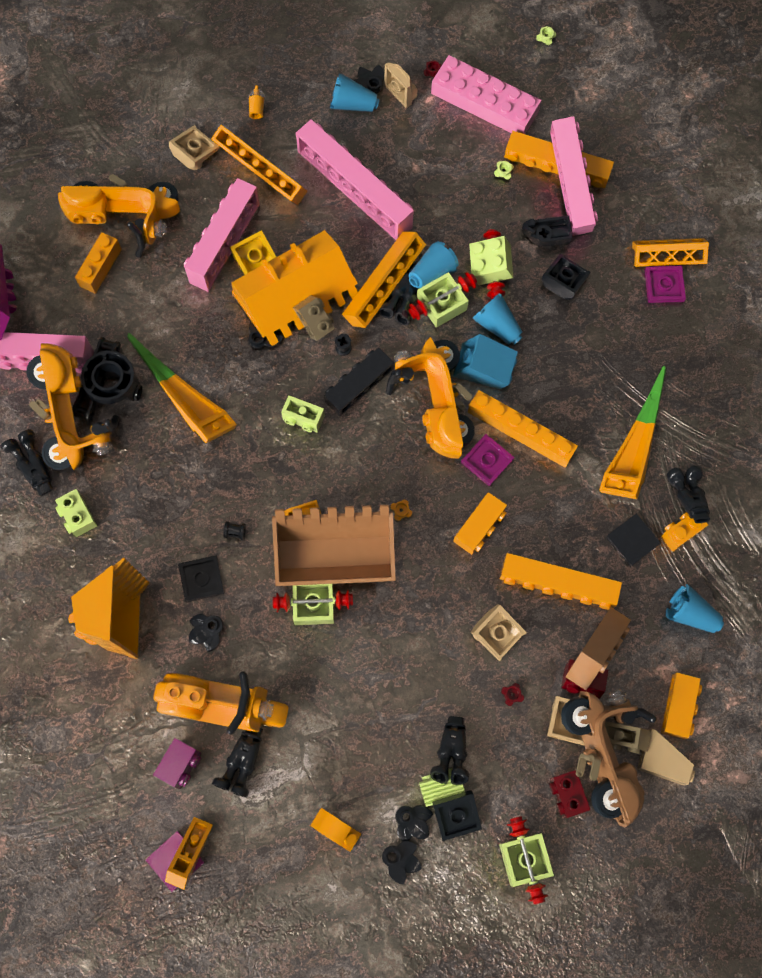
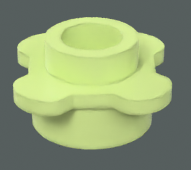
(546, 31)
(504, 165)

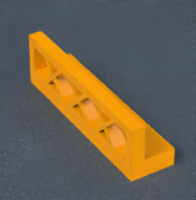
(670, 245)

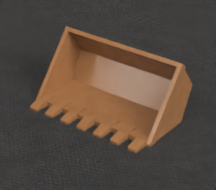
(333, 546)

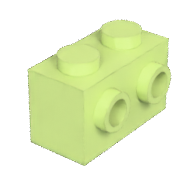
(302, 414)
(75, 513)

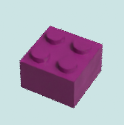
(177, 764)

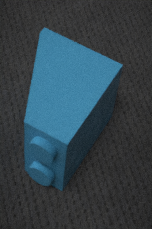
(486, 362)

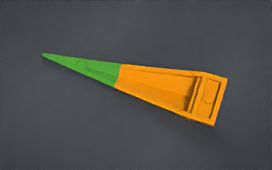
(198, 411)
(630, 463)

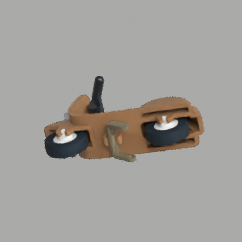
(618, 789)

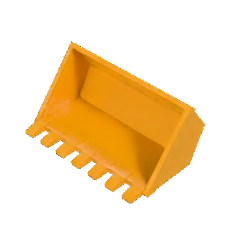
(279, 285)
(109, 609)

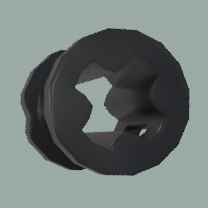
(346, 348)
(234, 530)

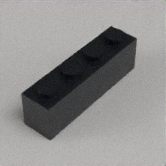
(358, 382)

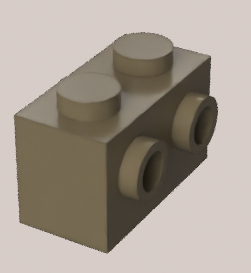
(314, 318)
(628, 736)

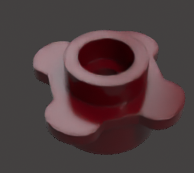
(432, 65)
(518, 697)

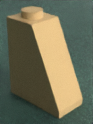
(665, 761)

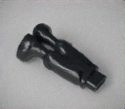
(405, 291)
(33, 467)
(694, 499)
(452, 747)
(242, 757)

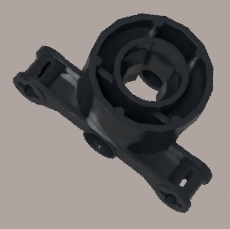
(105, 364)

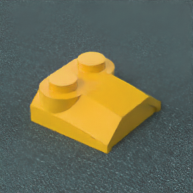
(251, 251)

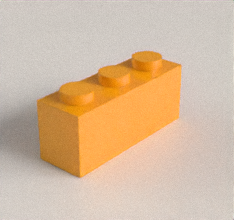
(98, 263)
(480, 524)
(681, 706)

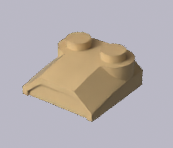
(399, 84)
(192, 148)
(497, 631)
(556, 728)

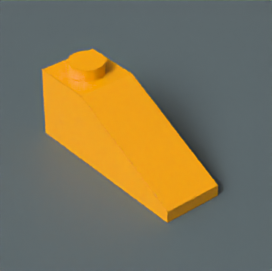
(188, 853)

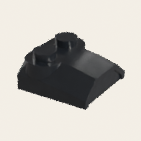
(564, 277)

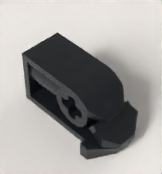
(555, 229)

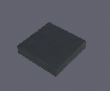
(633, 540)
(201, 578)
(457, 815)

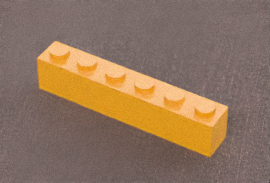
(540, 154)
(259, 165)
(384, 279)
(522, 428)
(560, 581)

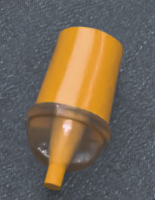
(256, 103)

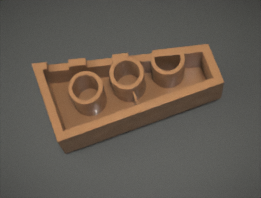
(599, 649)

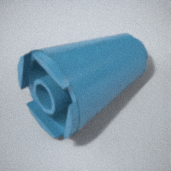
(352, 96)
(433, 264)
(499, 320)
(693, 610)

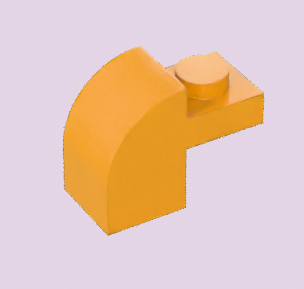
(335, 829)

